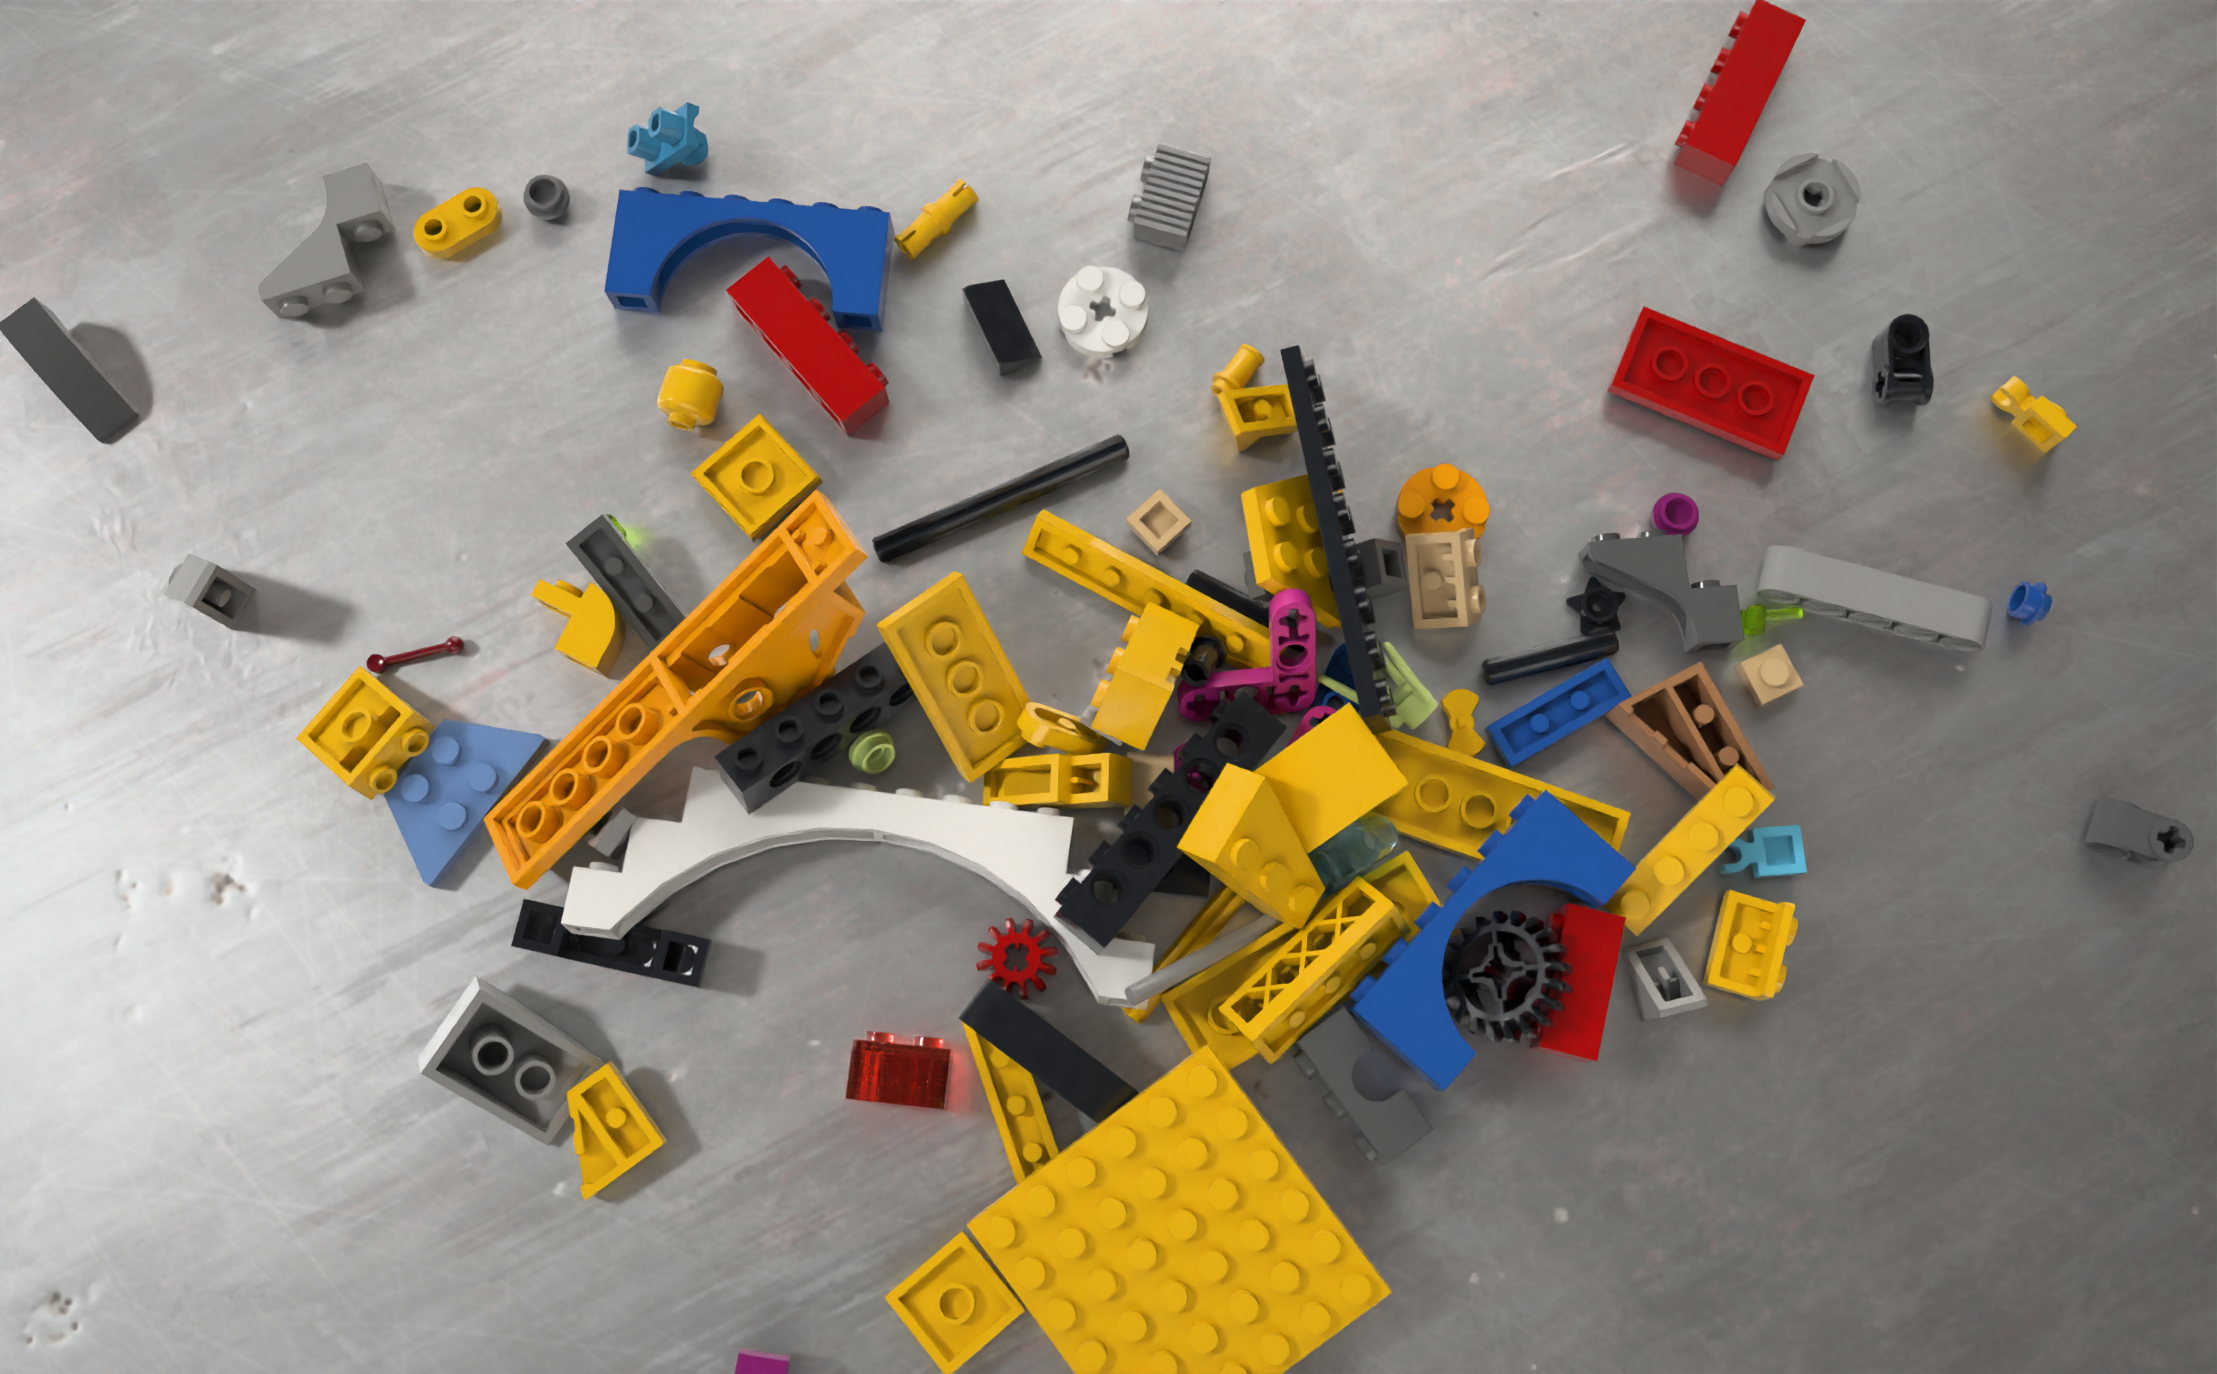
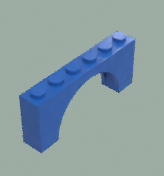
(663, 231)
(1407, 999)

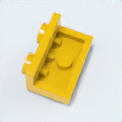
(1750, 946)

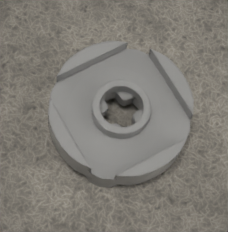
(1802, 221)

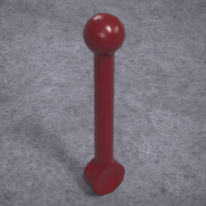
(379, 663)

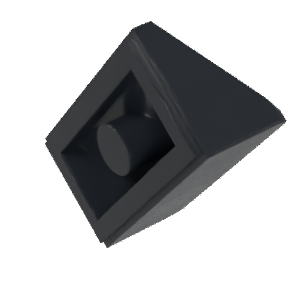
(1001, 325)

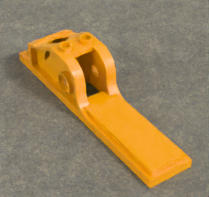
(653, 705)

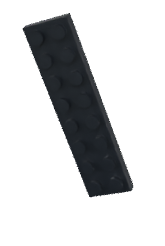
(1335, 525)

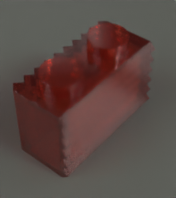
(900, 1072)

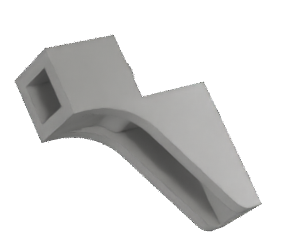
(325, 263)

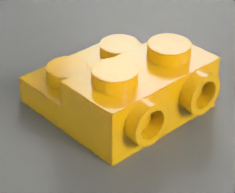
(366, 734)

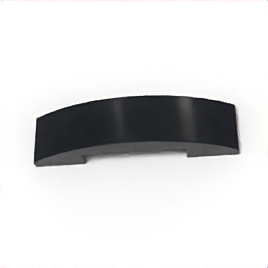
(640, 951)

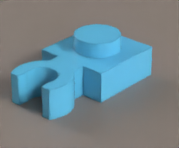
(1770, 852)

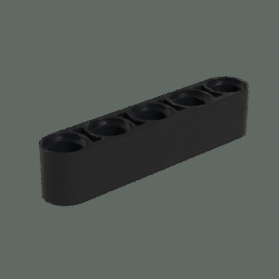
(1046, 1052)

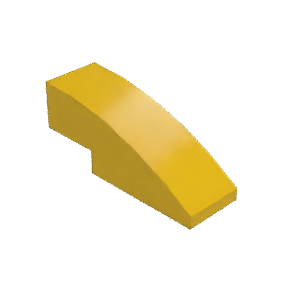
(1061, 781)

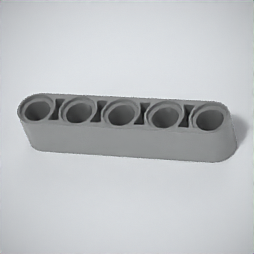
(1875, 598)

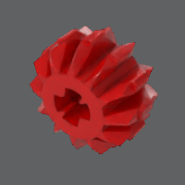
(1033, 958)

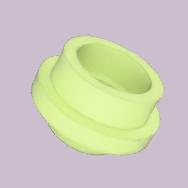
(872, 751)

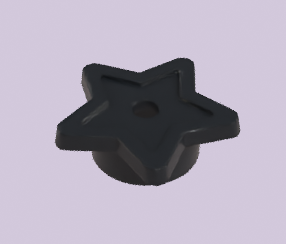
(1601, 595)

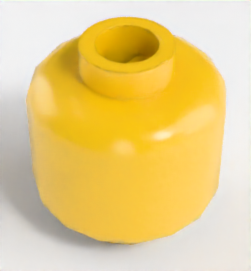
(690, 394)

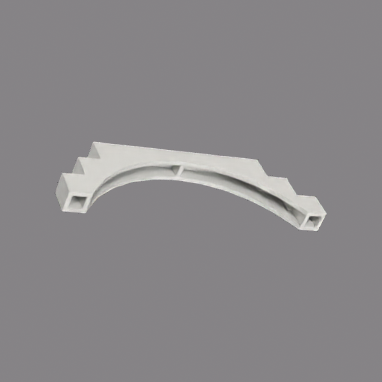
(1009, 847)

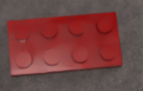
(1711, 383)

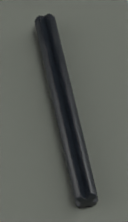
(1000, 498)

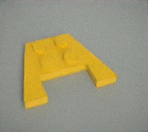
(1289, 543)

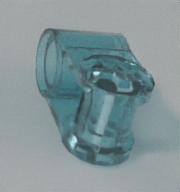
(1347, 855)

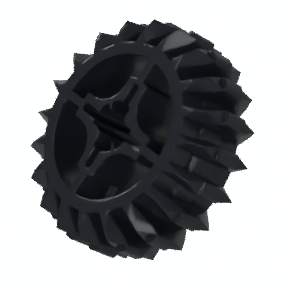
(1497, 942)

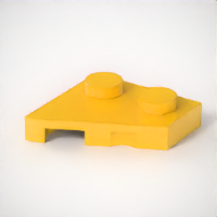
(610, 1128)

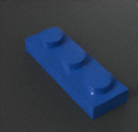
(1557, 713)

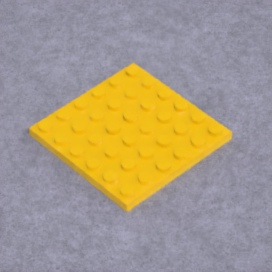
(1180, 1239)

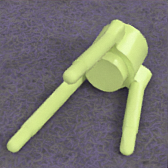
(1411, 698)

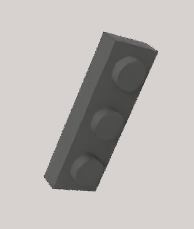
(627, 580)

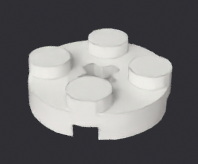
(1113, 334)

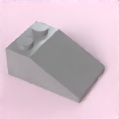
(507, 1060)

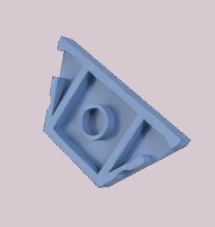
(454, 786)

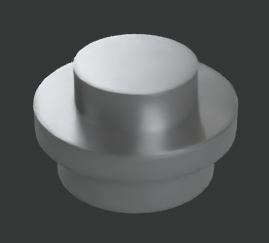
(546, 197)

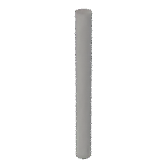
(1200, 959)

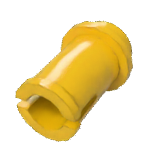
(1238, 370)

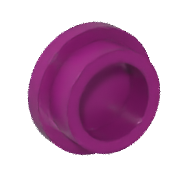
(1675, 514)

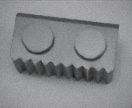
(1170, 197)

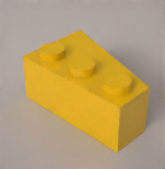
(1253, 847)

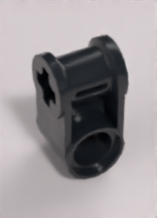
(1902, 371)

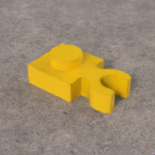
(2037, 418)

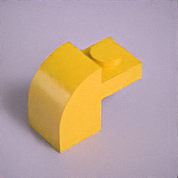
(595, 624)

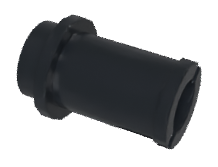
(1205, 656)

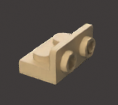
(1445, 579)

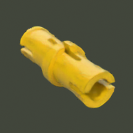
(936, 219)

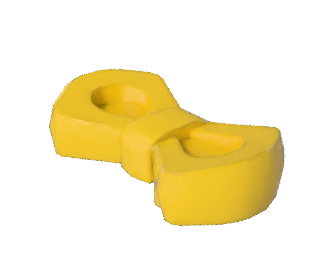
(1459, 708)

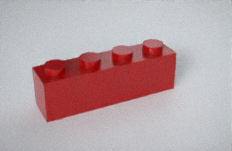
(1739, 92)
(809, 346)

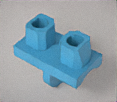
(668, 139)

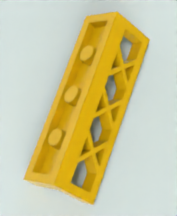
(1322, 973)

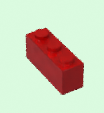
(1594, 948)

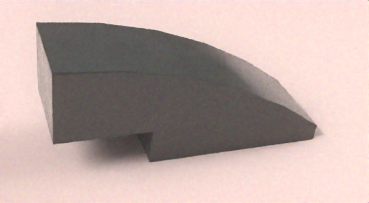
(67, 369)

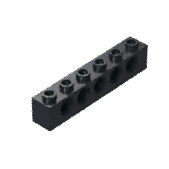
(814, 728)
(1096, 922)

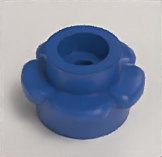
(2029, 602)

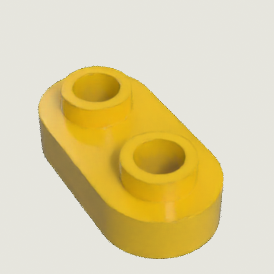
(458, 225)
(1054, 728)

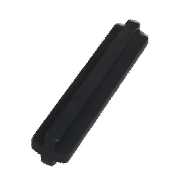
(1234, 599)
(1550, 656)

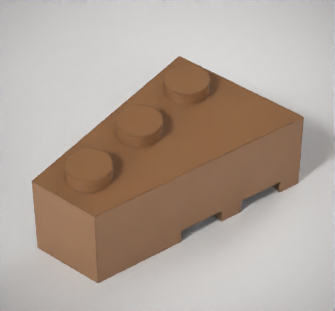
(1688, 731)

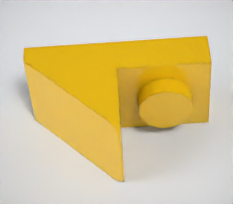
(1257, 413)

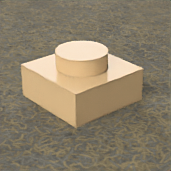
(1158, 522)
(1769, 675)

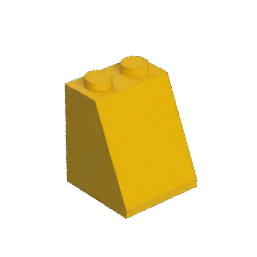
(1331, 777)

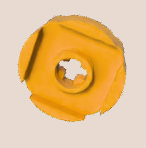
(1446, 486)

